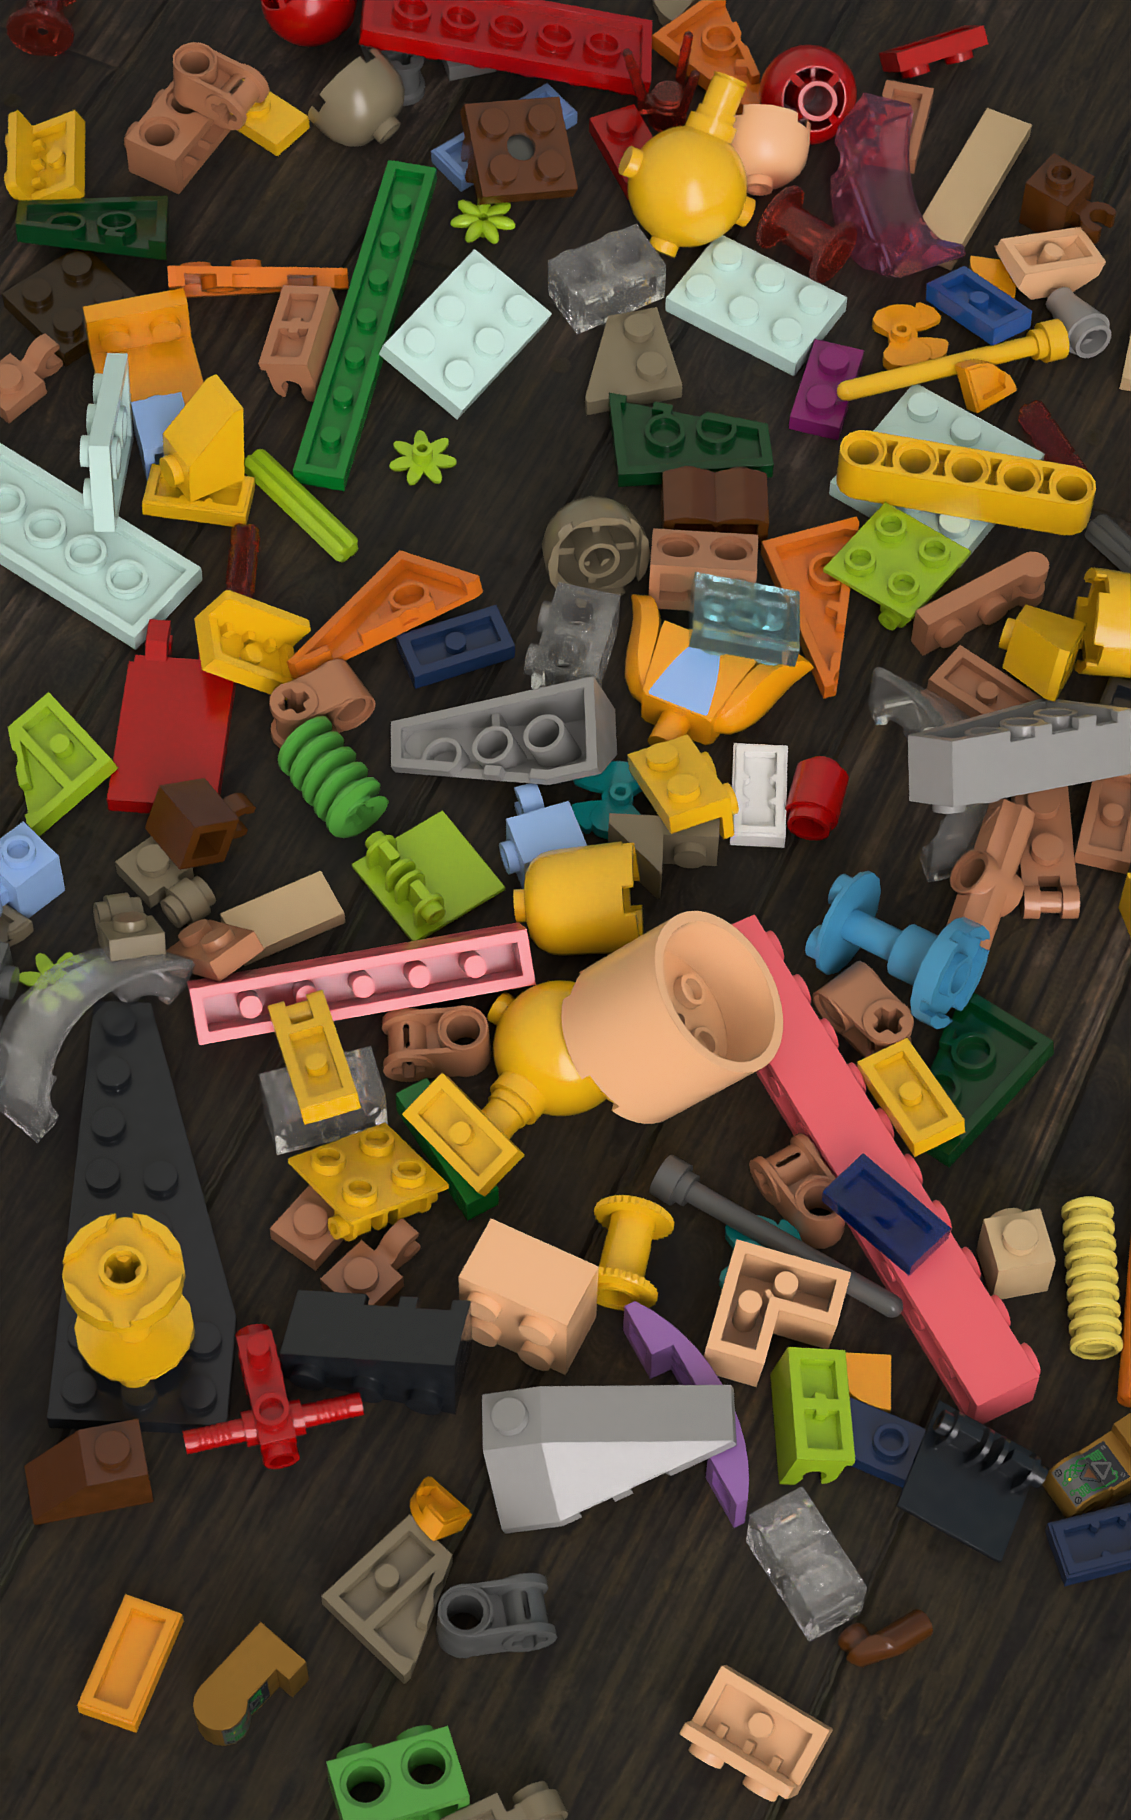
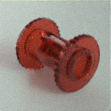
(38, 14)
(806, 234)

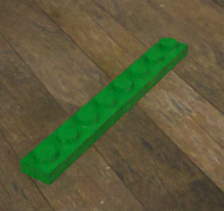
(365, 326)

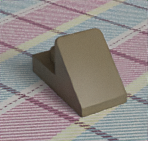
(657, 846)

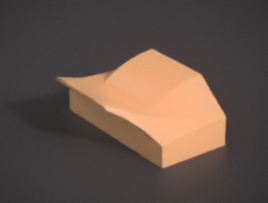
(1050, 261)

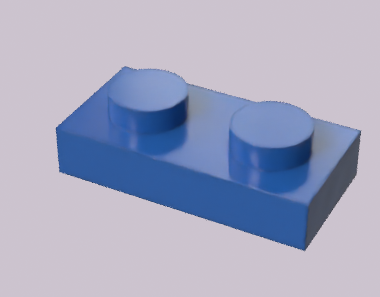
(978, 305)

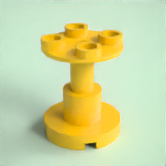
(128, 1298)

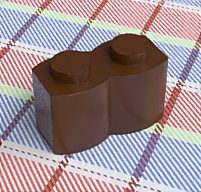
(715, 502)

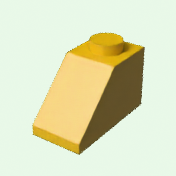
(205, 442)
(1041, 649)

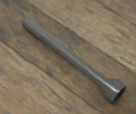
(679, 1184)

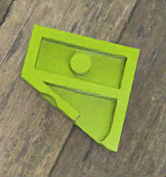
(55, 762)

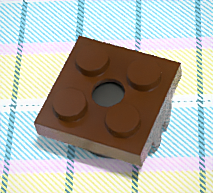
(517, 150)

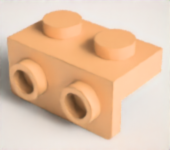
(756, 1735)

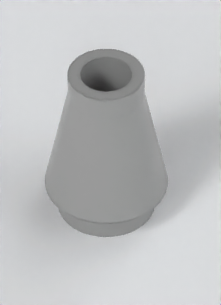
(1085, 326)

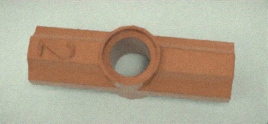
(987, 874)

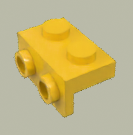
(45, 158)
(248, 641)
(683, 785)

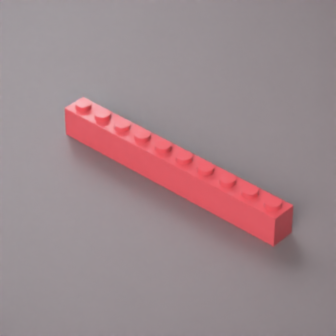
(943, 1299)

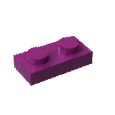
(817, 405)

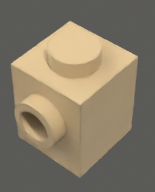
(1015, 1253)

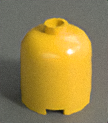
(1108, 626)
(581, 899)

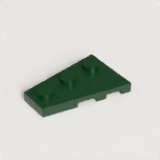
(982, 1067)

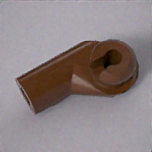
(887, 1642)

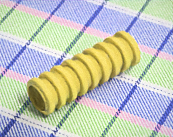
(1091, 1278)

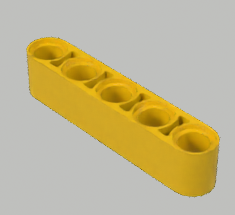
(965, 482)

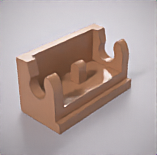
(300, 338)

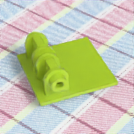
(896, 564)
(426, 876)

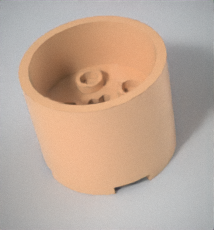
(673, 1017)

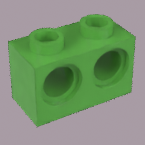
(391, 1770)

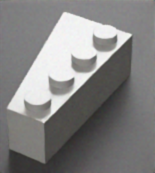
(1018, 753)

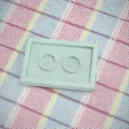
(756, 304)
(465, 334)
(107, 442)

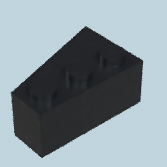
(379, 1350)

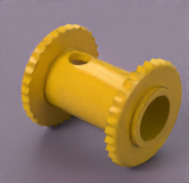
(626, 1250)

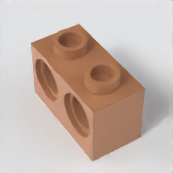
(171, 142)
(683, 552)

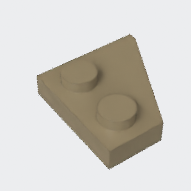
(633, 362)
(393, 1596)

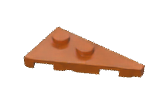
(714, 47)
(249, 278)
(797, 565)
(392, 602)

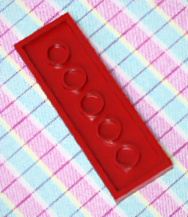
(515, 37)

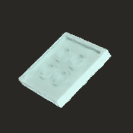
(932, 418)

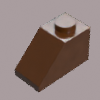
(90, 1473)

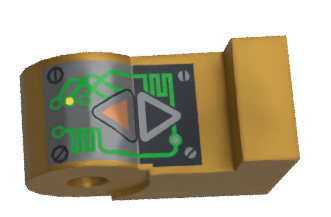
(1093, 1475)
(245, 1683)

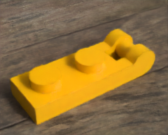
(314, 1058)

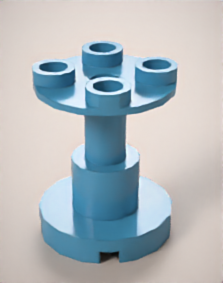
(938, 967)

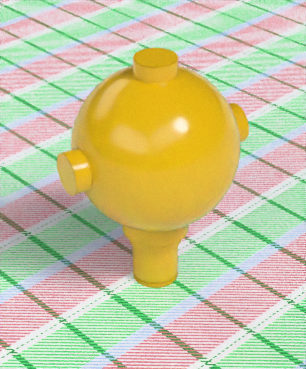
(689, 178)
(534, 1060)

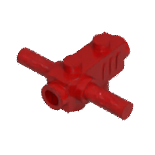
(272, 1418)

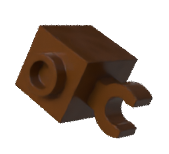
(1060, 199)
(196, 823)

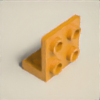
(155, 336)

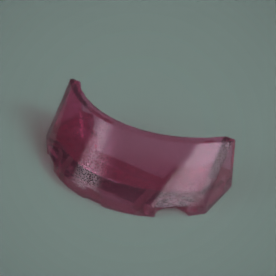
(878, 194)

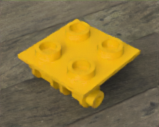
(369, 1180)

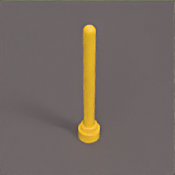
(1045, 342)

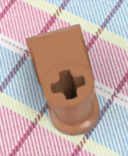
(214, 86)
(328, 691)
(864, 1010)
(432, 1045)
(794, 1185)

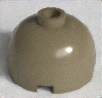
(361, 102)
(595, 545)

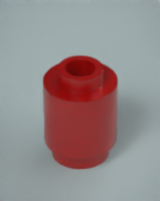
(816, 797)

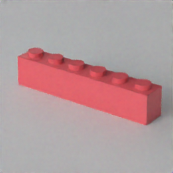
(366, 980)

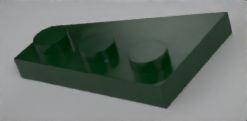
(104, 225)
(660, 440)

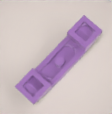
(664, 1349)

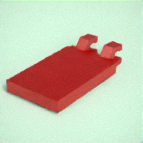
(169, 724)

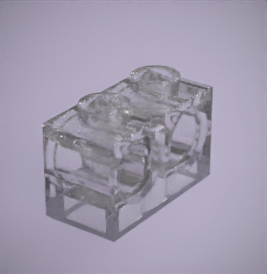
(606, 278)
(581, 646)
(285, 1116)
(805, 1563)

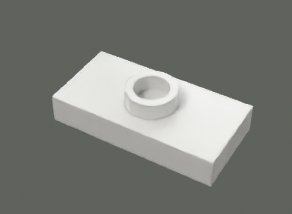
(761, 794)

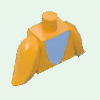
(697, 691)

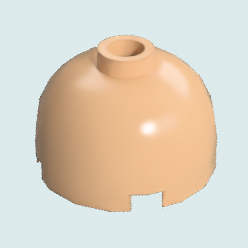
(770, 146)

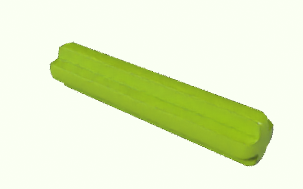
(301, 505)

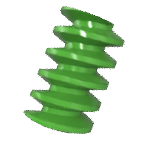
(331, 778)

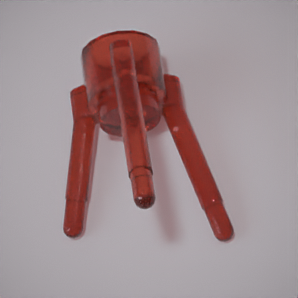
(669, 100)

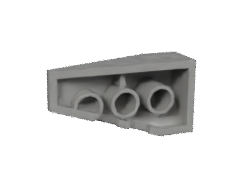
(518, 737)
(580, 1445)

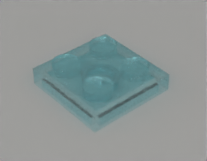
(744, 620)

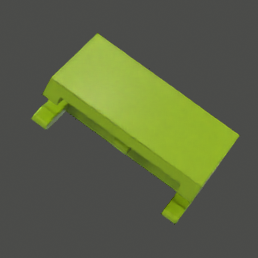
(812, 1414)

